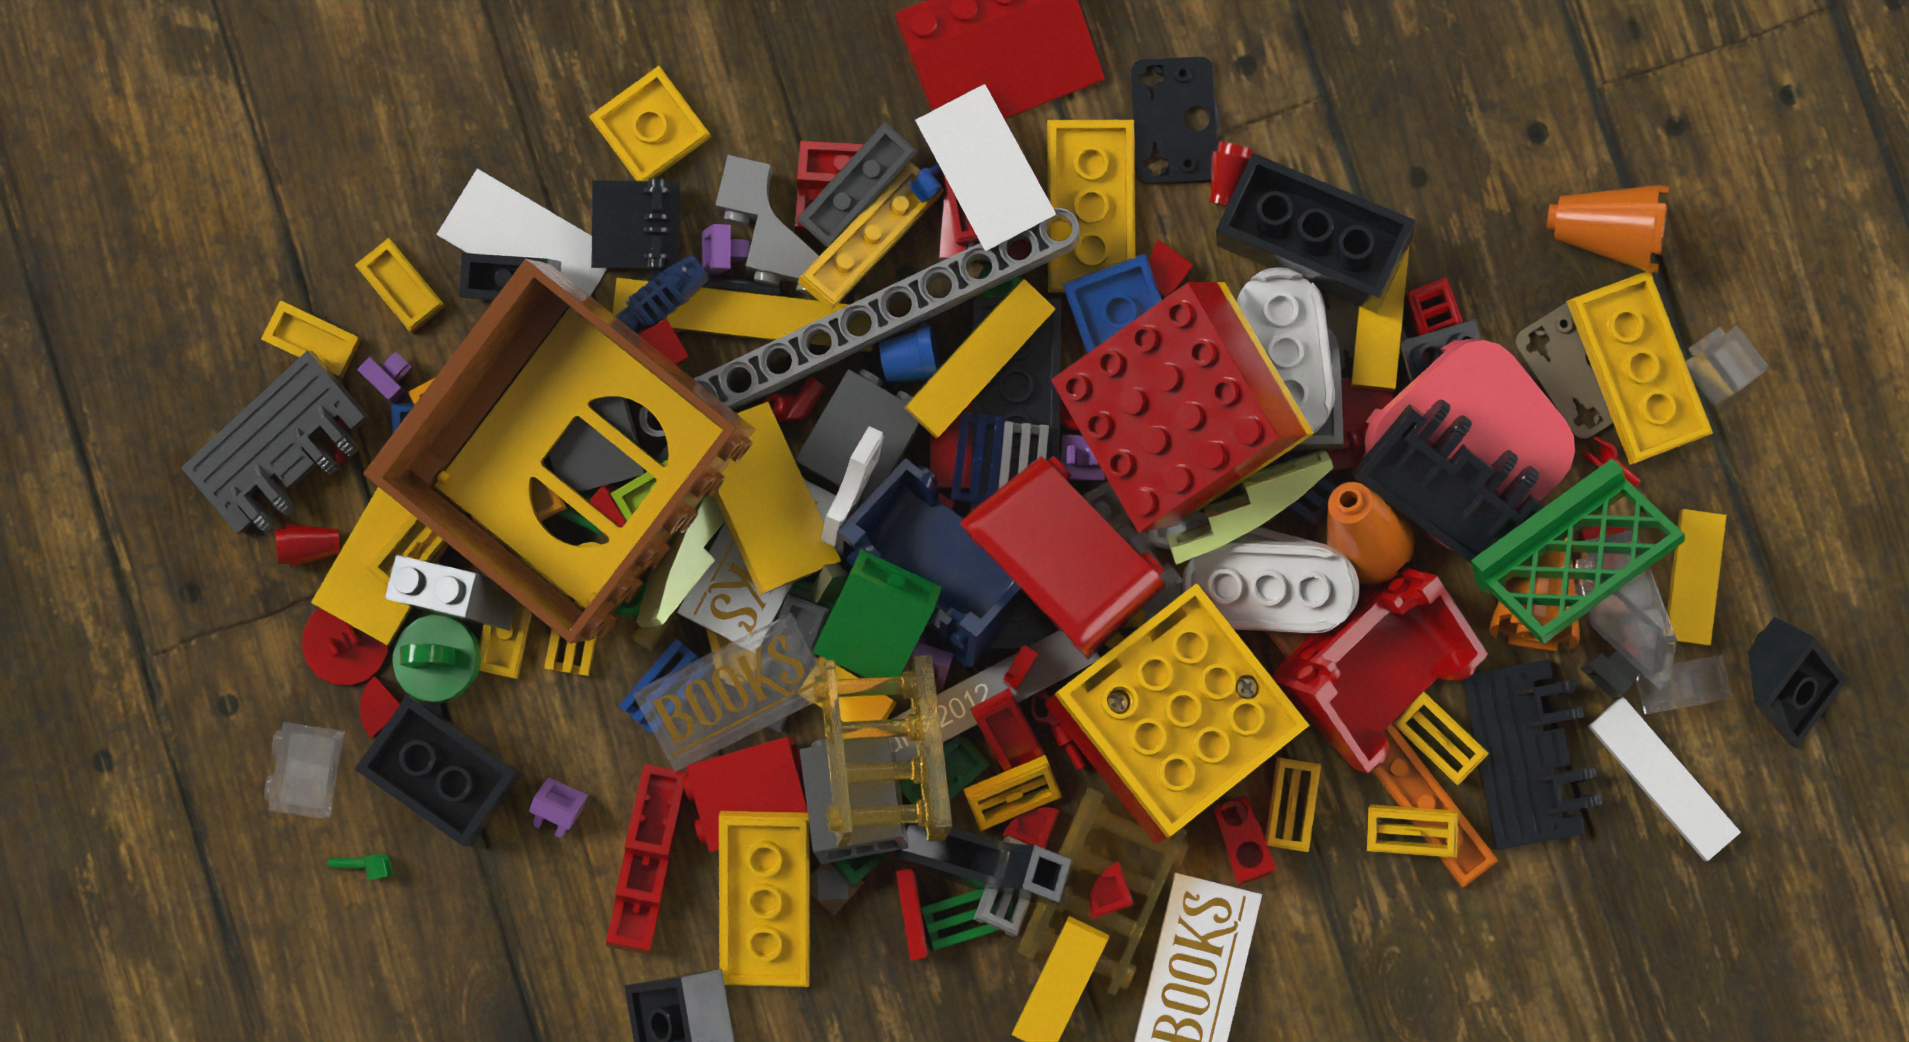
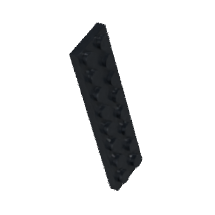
(1023, 395)

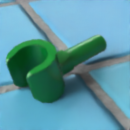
(376, 866)

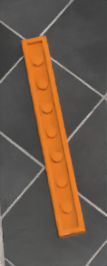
(1414, 786)

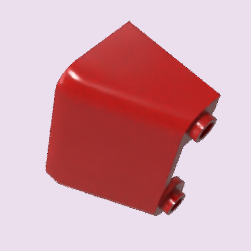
(1064, 555)
(1379, 663)

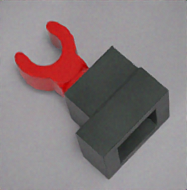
(1611, 672)

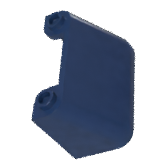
(922, 535)

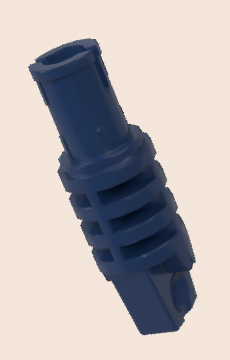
(663, 294)

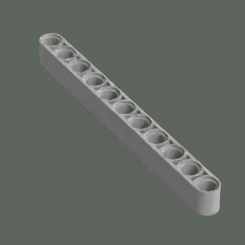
(883, 324)

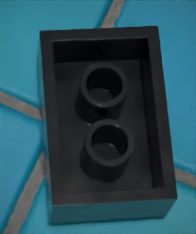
(438, 771)

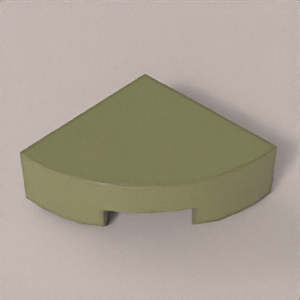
(829, 583)

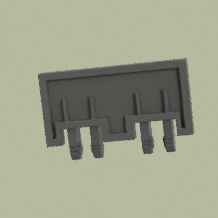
(276, 439)

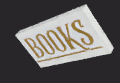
(726, 595)
(1198, 962)

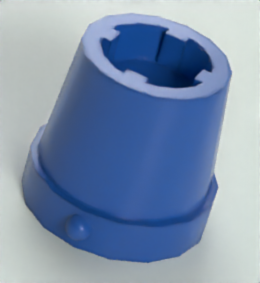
(910, 356)

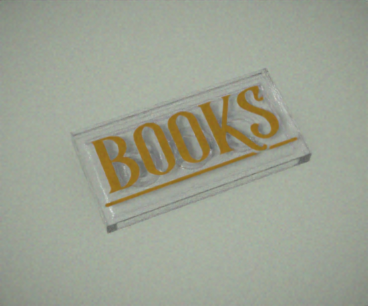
(731, 692)

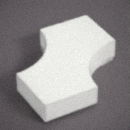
(854, 483)

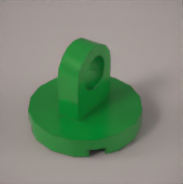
(436, 658)

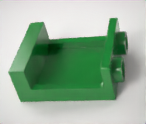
(877, 618)

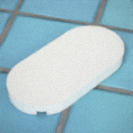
(1293, 330)
(1277, 585)

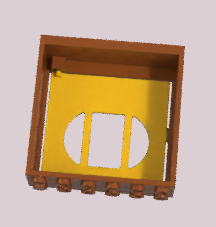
(491, 478)

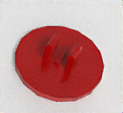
(341, 651)

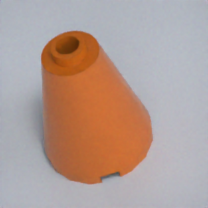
(1613, 223)
(1369, 532)
(1517, 633)

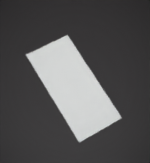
(985, 167)
(503, 222)

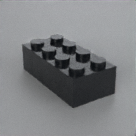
(1315, 230)

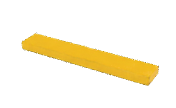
(744, 314)

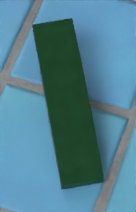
(962, 766)

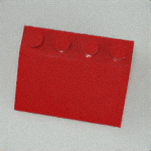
(1015, 47)

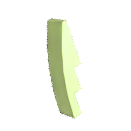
(1264, 497)
(682, 566)

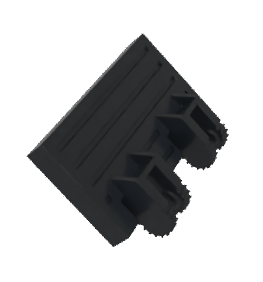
(1445, 495)
(1517, 773)

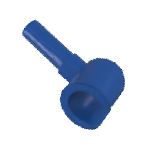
(926, 184)

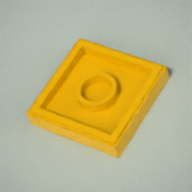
(650, 126)

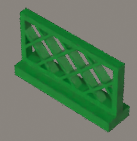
(1546, 533)

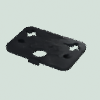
(1163, 123)

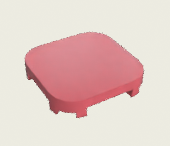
(1504, 408)

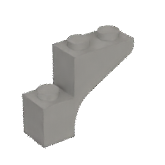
(774, 250)

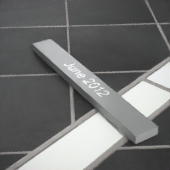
(1056, 662)

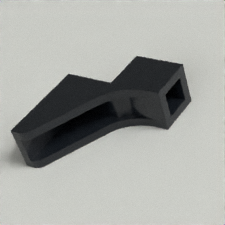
(988, 863)

